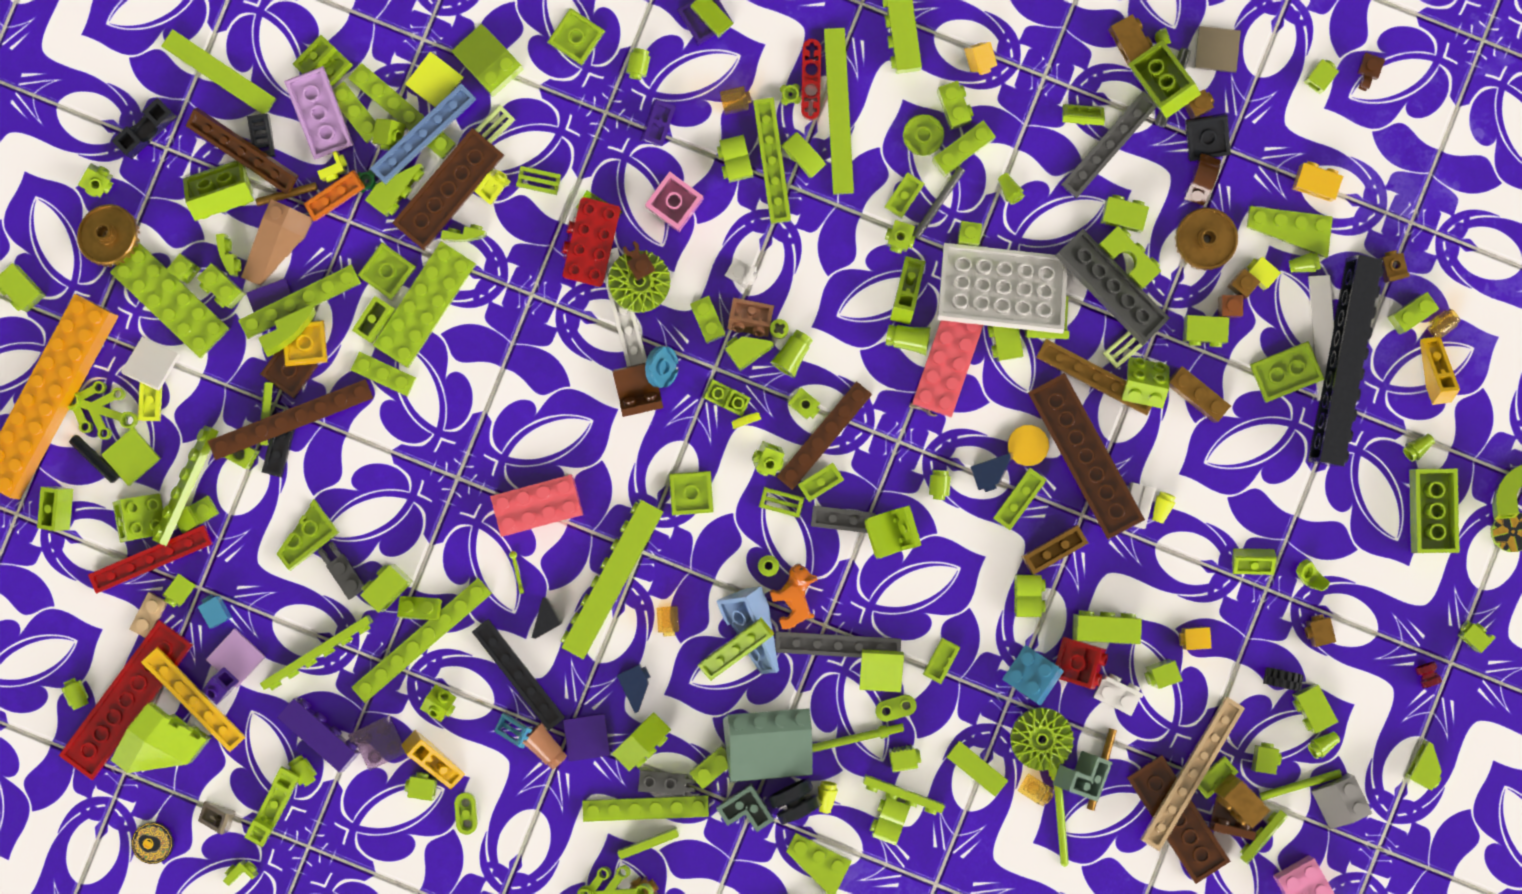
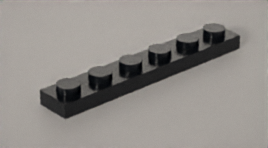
(518, 674)

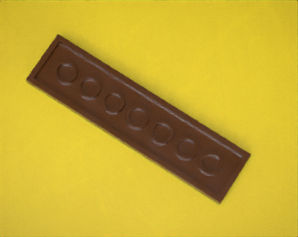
(1086, 456)

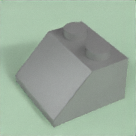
(1341, 801)

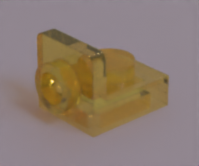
(1036, 790)

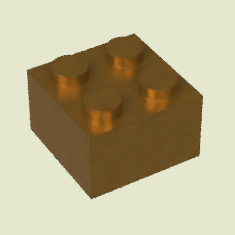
(1242, 801)

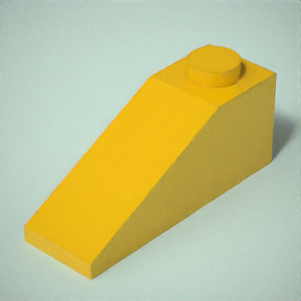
(1438, 372)
(432, 759)

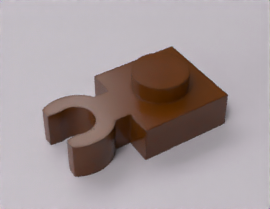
(639, 264)

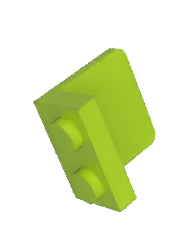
(1146, 382)
(892, 532)

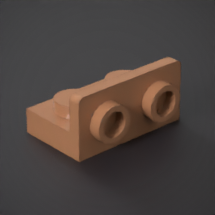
(750, 317)

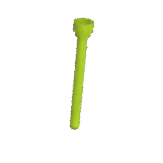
(1061, 825)

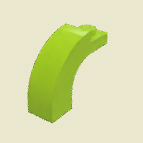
(1505, 496)

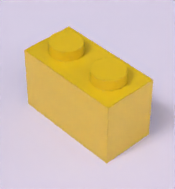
(1317, 181)

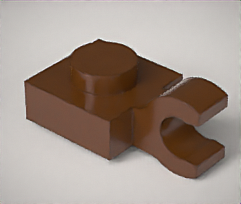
(1370, 69)

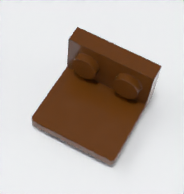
(635, 391)
(1224, 823)

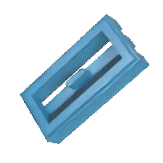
(522, 735)

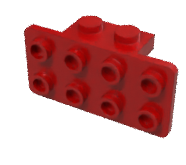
(590, 241)

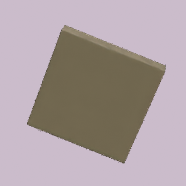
(1217, 49)

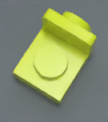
(492, 186)

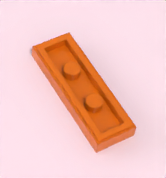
(334, 195)

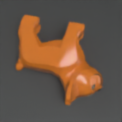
(794, 595)

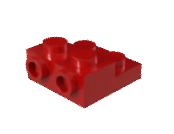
(1081, 663)

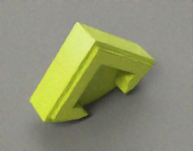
(745, 420)

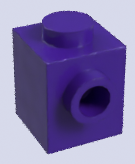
(220, 685)

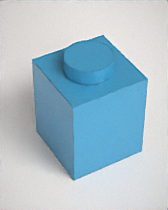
(214, 611)

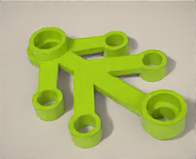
(96, 410)
(611, 888)

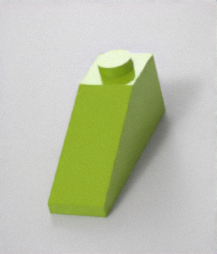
(907, 290)

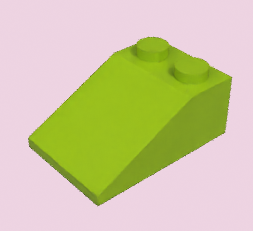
(487, 60)

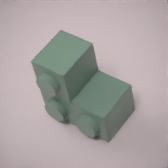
(1087, 777)
(747, 803)

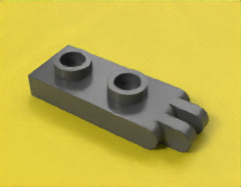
(665, 782)

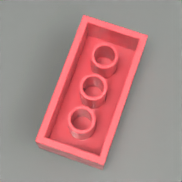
(536, 505)

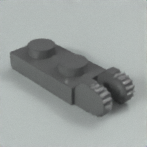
(342, 572)

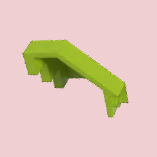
(158, 742)

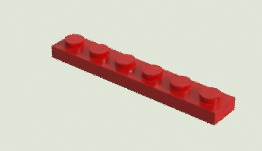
(150, 559)

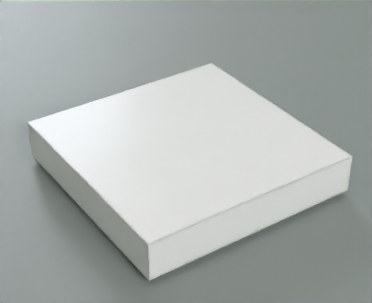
(150, 363)

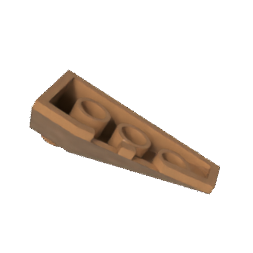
(276, 238)

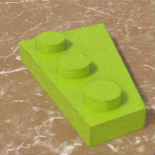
(308, 536)
(819, 862)

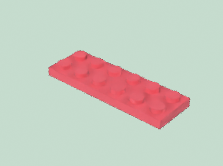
(947, 366)

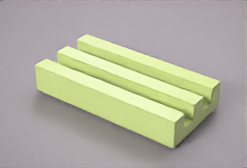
(505, 115)
(1111, 358)

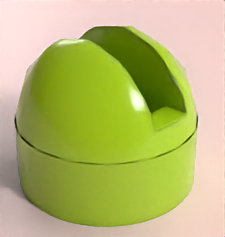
(1162, 34)

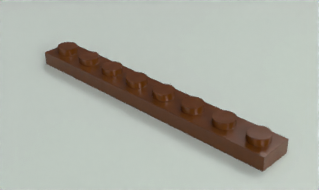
(290, 419)

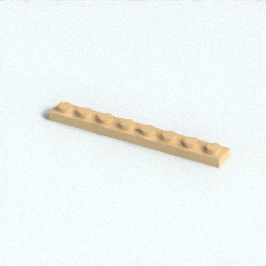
(1192, 773)

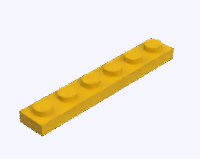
(193, 699)

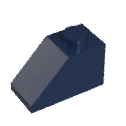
(991, 472)
(635, 684)

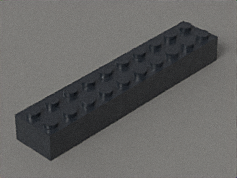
(1346, 360)

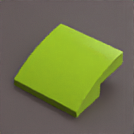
(323, 54)

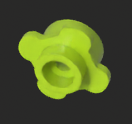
(794, 89)

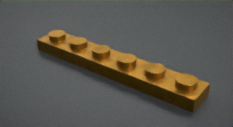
(1087, 373)

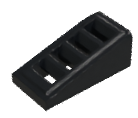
(269, 135)

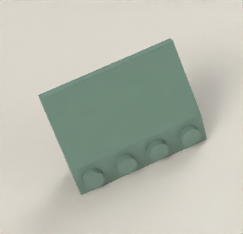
(768, 744)

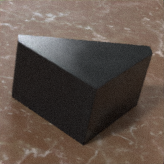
(546, 619)

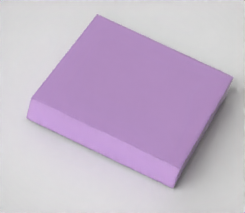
(237, 656)

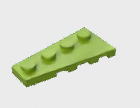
(1300, 229)

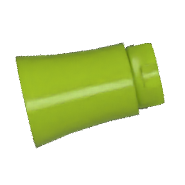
(909, 338)
(792, 353)

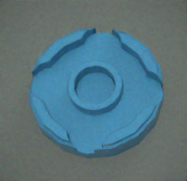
(661, 367)

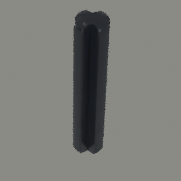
(94, 459)

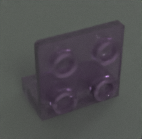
(378, 742)

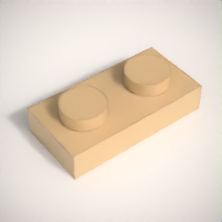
(148, 614)

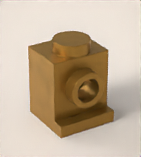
(1390, 273)

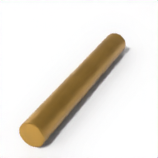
(281, 195)

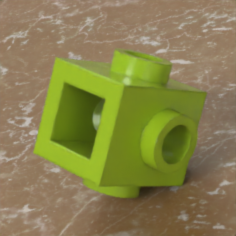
(96, 180)
(904, 230)
(768, 459)
(439, 703)

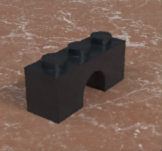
(136, 138)

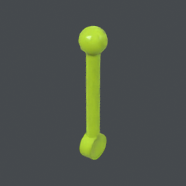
(513, 555)

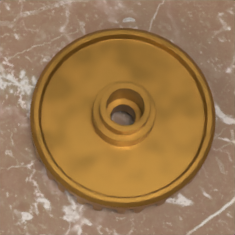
(1217, 227)
(108, 235)

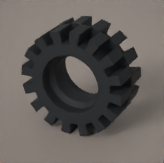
(1283, 679)

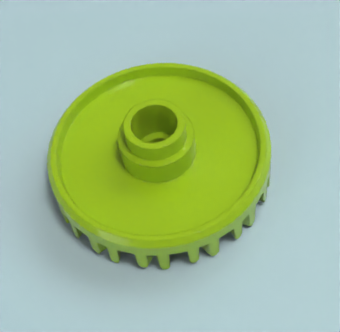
(639, 297)
(1027, 731)

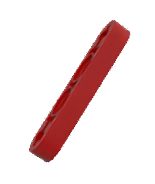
(811, 79)

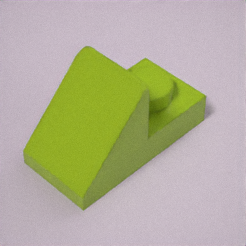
(197, 514)

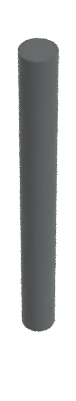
(938, 202)

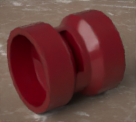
(1429, 676)

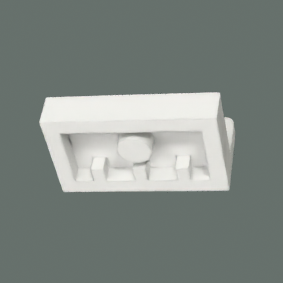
(1117, 694)

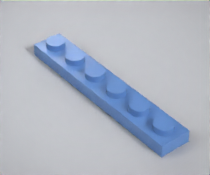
(423, 134)

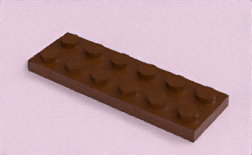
(448, 189)
(1191, 836)

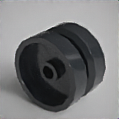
(796, 804)

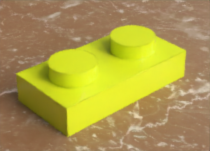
(149, 403)

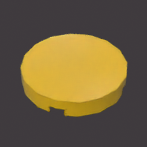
(1028, 445)

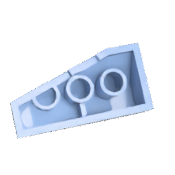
(741, 611)

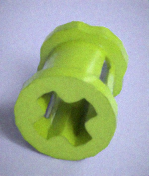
(780, 322)

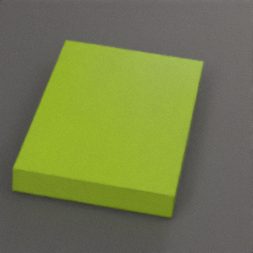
(1286, 371)

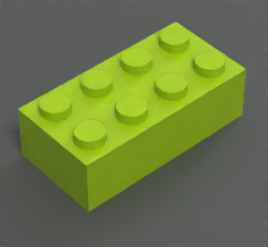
(1434, 510)

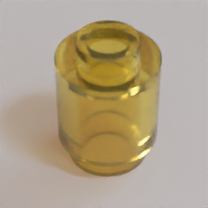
(1443, 323)

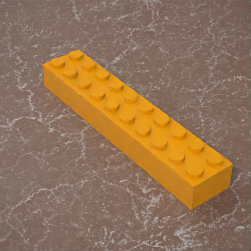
(51, 391)

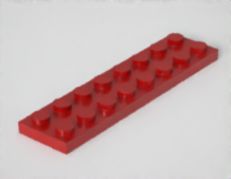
(122, 703)

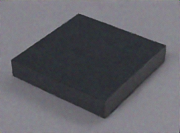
(1207, 136)

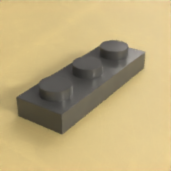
(840, 519)

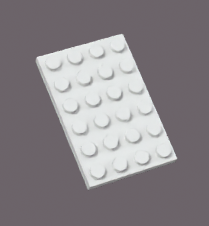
(1002, 288)

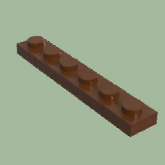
(242, 150)
(824, 435)

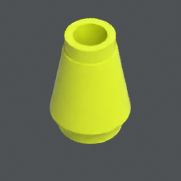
(1163, 506)
(827, 793)

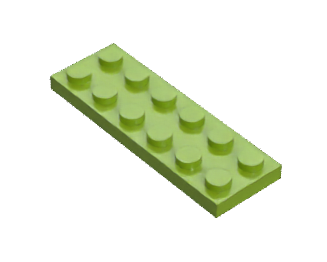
(170, 301)
(424, 304)

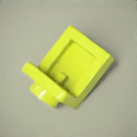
(332, 172)

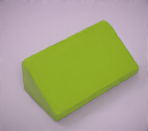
(712, 16)
(1253, 561)

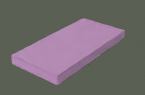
(318, 112)

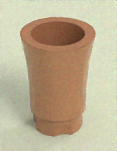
(544, 746)

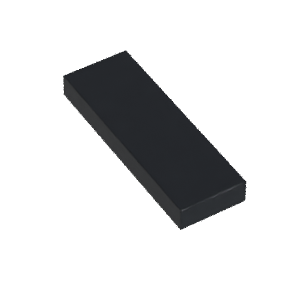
(277, 454)

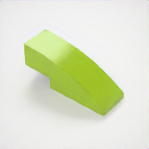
(287, 330)

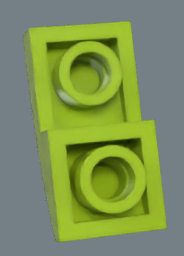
(801, 152)
(470, 233)
(230, 261)
(726, 397)

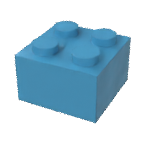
(1033, 675)

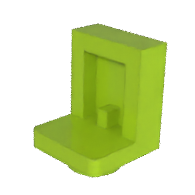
(234, 872)

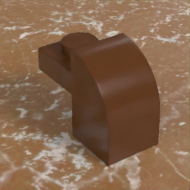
(1203, 179)

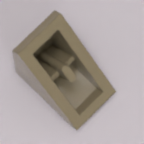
(216, 817)

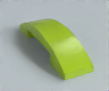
(272, 807)

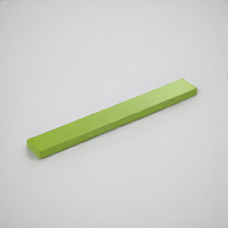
(838, 111)

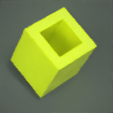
(1263, 272)

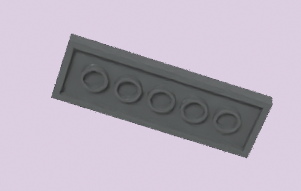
(1112, 287)

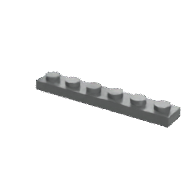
(1109, 145)
(832, 644)

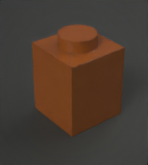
(1230, 306)

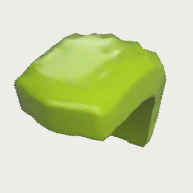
(1311, 577)

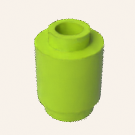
(638, 63)
(939, 484)
(768, 558)
(75, 693)
(304, 769)

